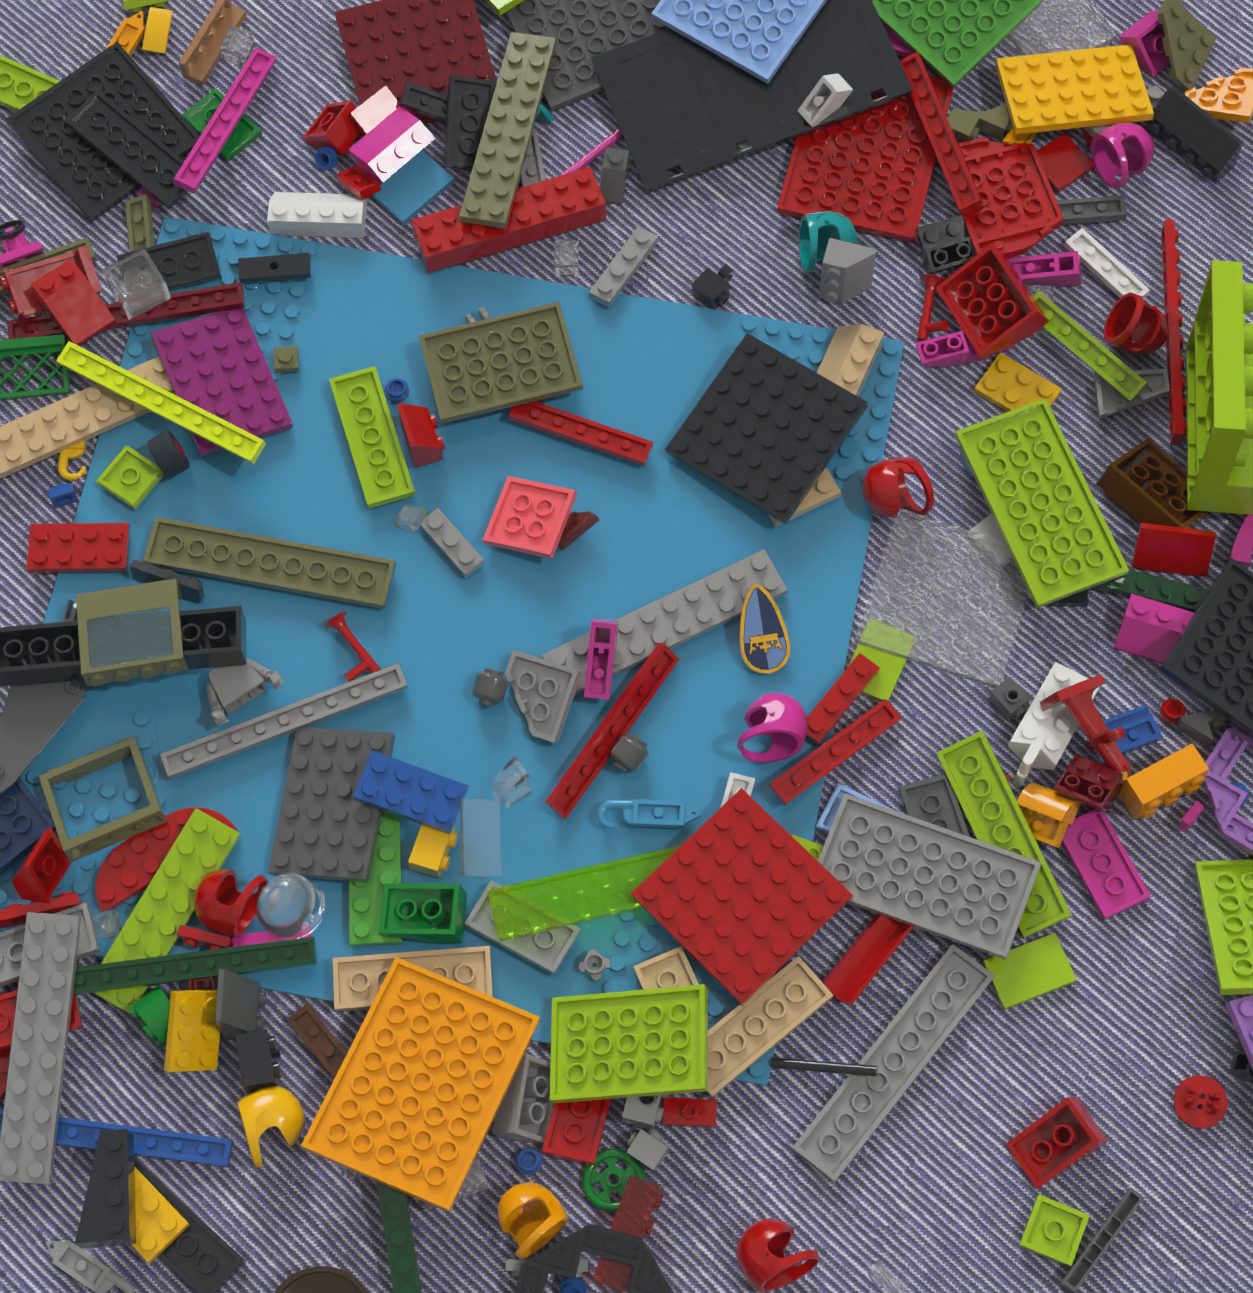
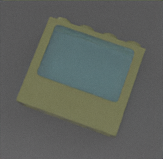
(130, 632)

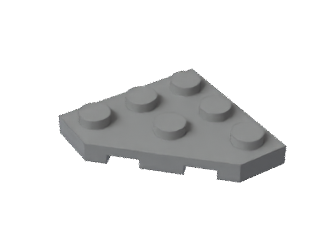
(543, 693)

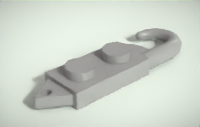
(86, 1268)

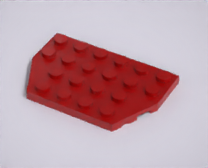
(1015, 195)

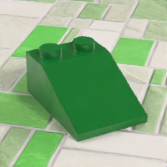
(424, 912)

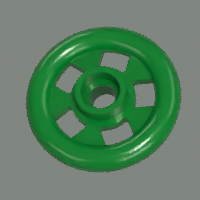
(591, 1176)

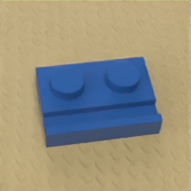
(1138, 726)

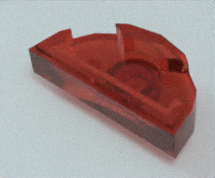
(576, 526)

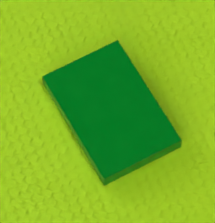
(202, 112)

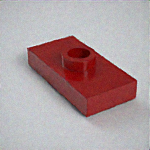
(689, 1112)

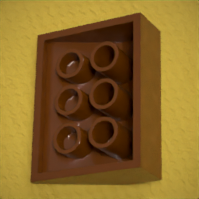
(1150, 487)

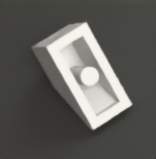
(825, 98)

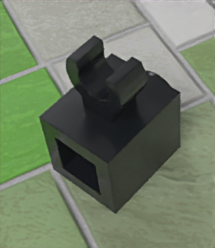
(713, 288)

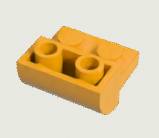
(1047, 812)

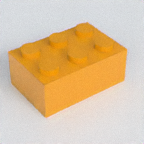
(1164, 782)

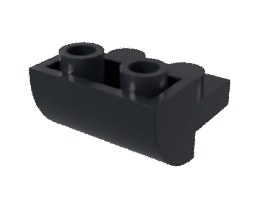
(944, 244)

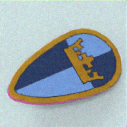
(763, 632)

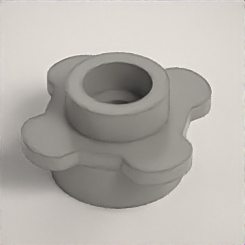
(595, 972)

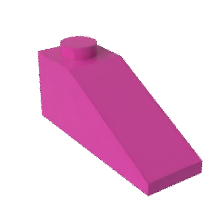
(1049, 269)
(601, 658)

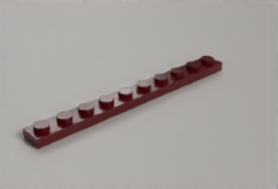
(179, 306)

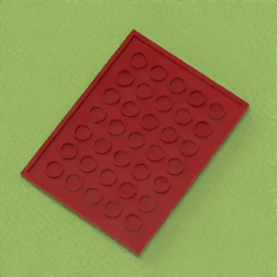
(866, 168)

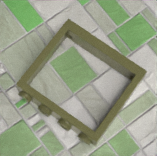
(115, 830)

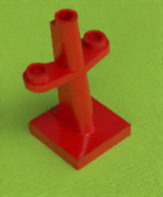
(1080, 705)

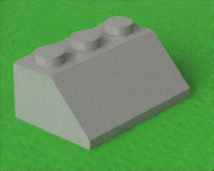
(846, 271)
(527, 1103)

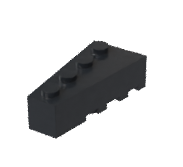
(109, 1202)

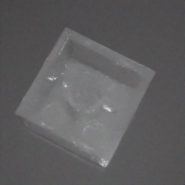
(136, 283)

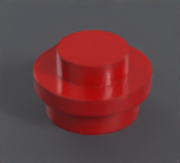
(1172, 710)

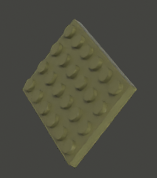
(500, 362)

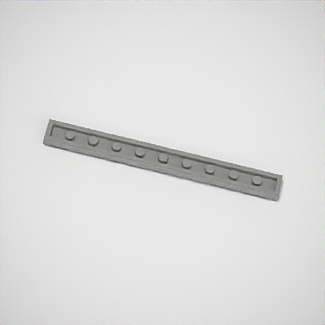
(283, 721)

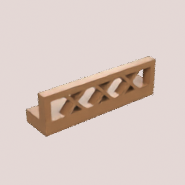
(205, 49)

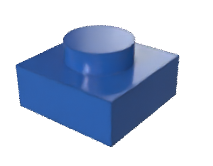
(62, 495)

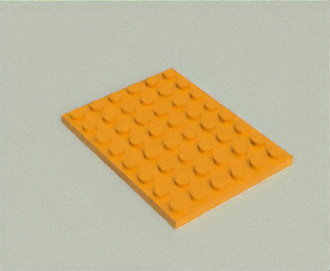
(421, 1084)

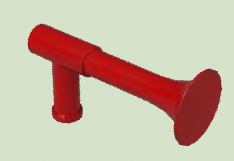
(925, 325)
(368, 663)

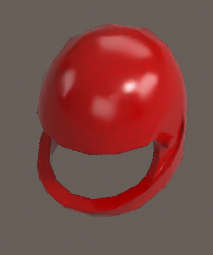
(1135, 320)
(886, 487)
(223, 906)
(763, 1259)

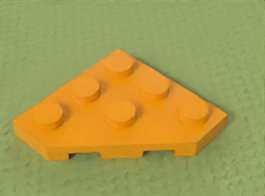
(1227, 97)

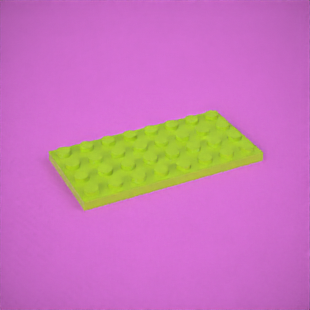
(1041, 503)

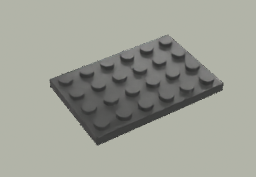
(319, 823)

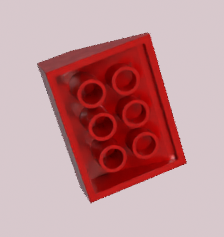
(991, 302)

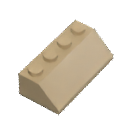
(851, 356)

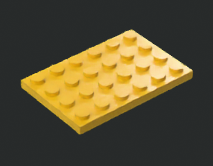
(1073, 89)

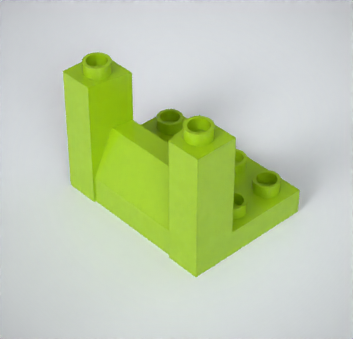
(1221, 395)

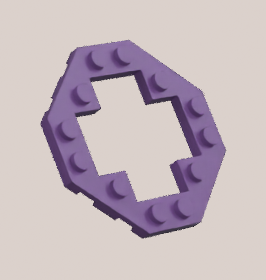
(1224, 796)

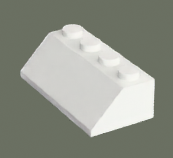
(317, 214)

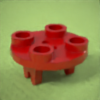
(1187, 1099)

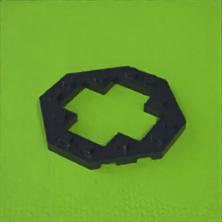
(565, 1257)

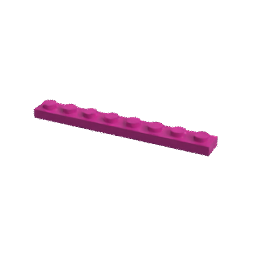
(224, 120)

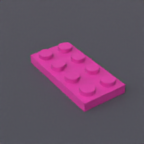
(1103, 864)

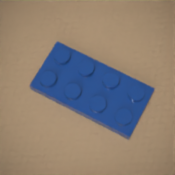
(410, 792)

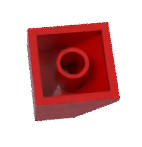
(334, 128)
(420, 434)
(42, 869)

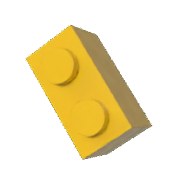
(431, 851)

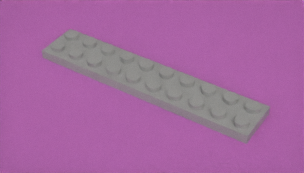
(678, 615)
(39, 1048)
(900, 1056)

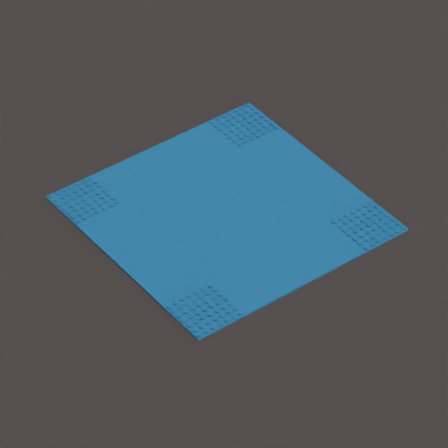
(656, 533)

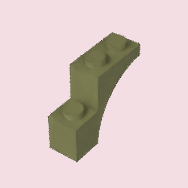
(992, 122)

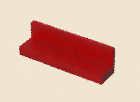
(865, 958)

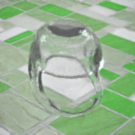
(287, 906)

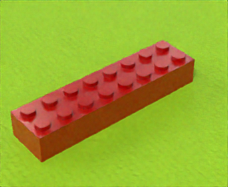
(536, 213)

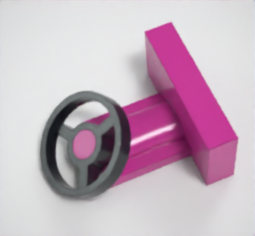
(16, 244)

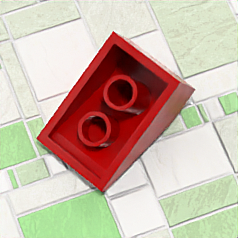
(72, 302)
(1056, 1141)

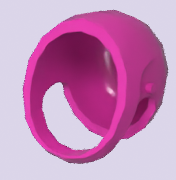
(1122, 150)
(778, 718)

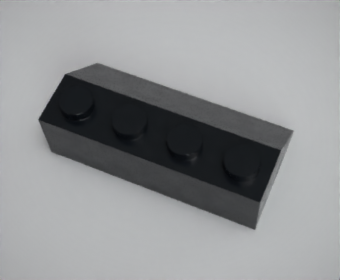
(1194, 135)

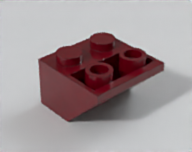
(1090, 783)

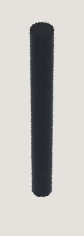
(821, 1066)

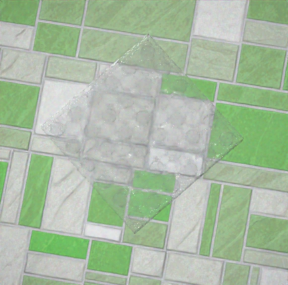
(945, 599)

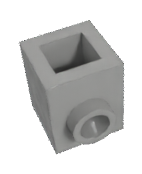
(648, 1148)

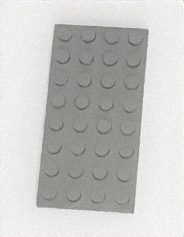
(929, 875)

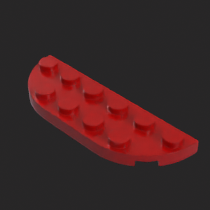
(136, 860)

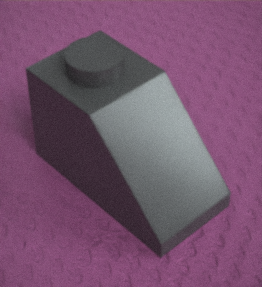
(614, 175)

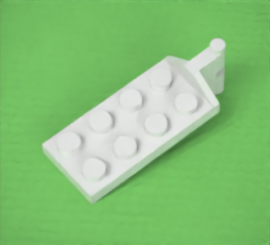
(1045, 734)

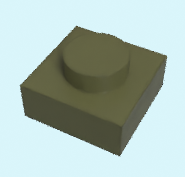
(286, 359)

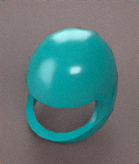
(815, 233)

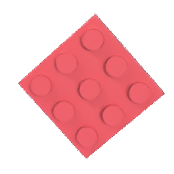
(530, 517)

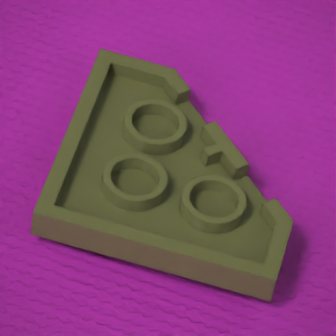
(1185, 43)

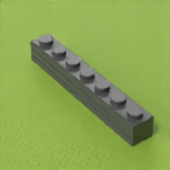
(1101, 1240)

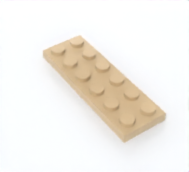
(360, 977)
(762, 1022)

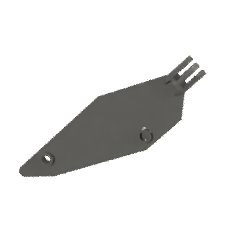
(34, 716)

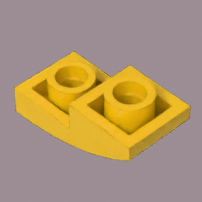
(157, 30)

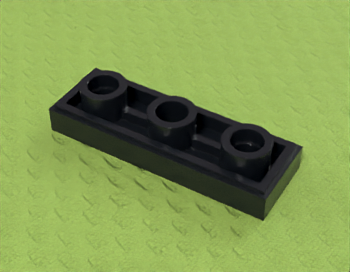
(262, 268)
(147, 572)

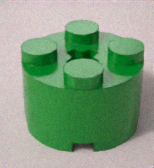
(153, 1014)

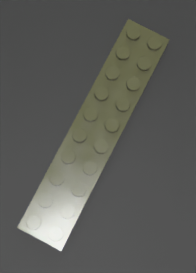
(508, 130)
(270, 562)

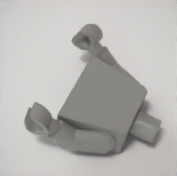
(236, 686)

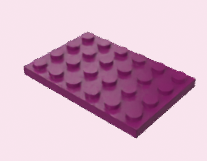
(224, 372)

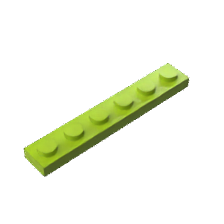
(1090, 350)

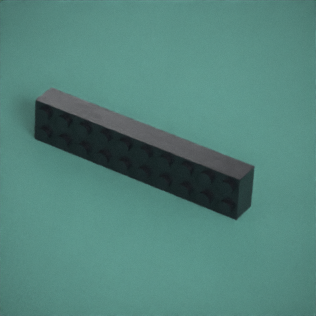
(53, 653)

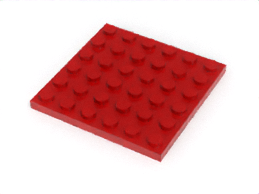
(741, 896)

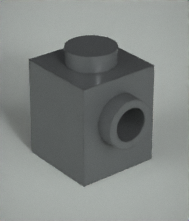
(1009, 699)

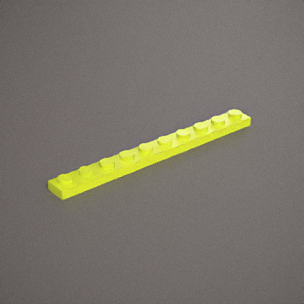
(161, 402)

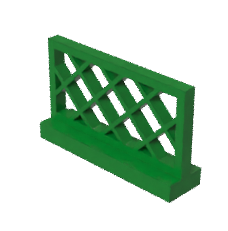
(33, 347)

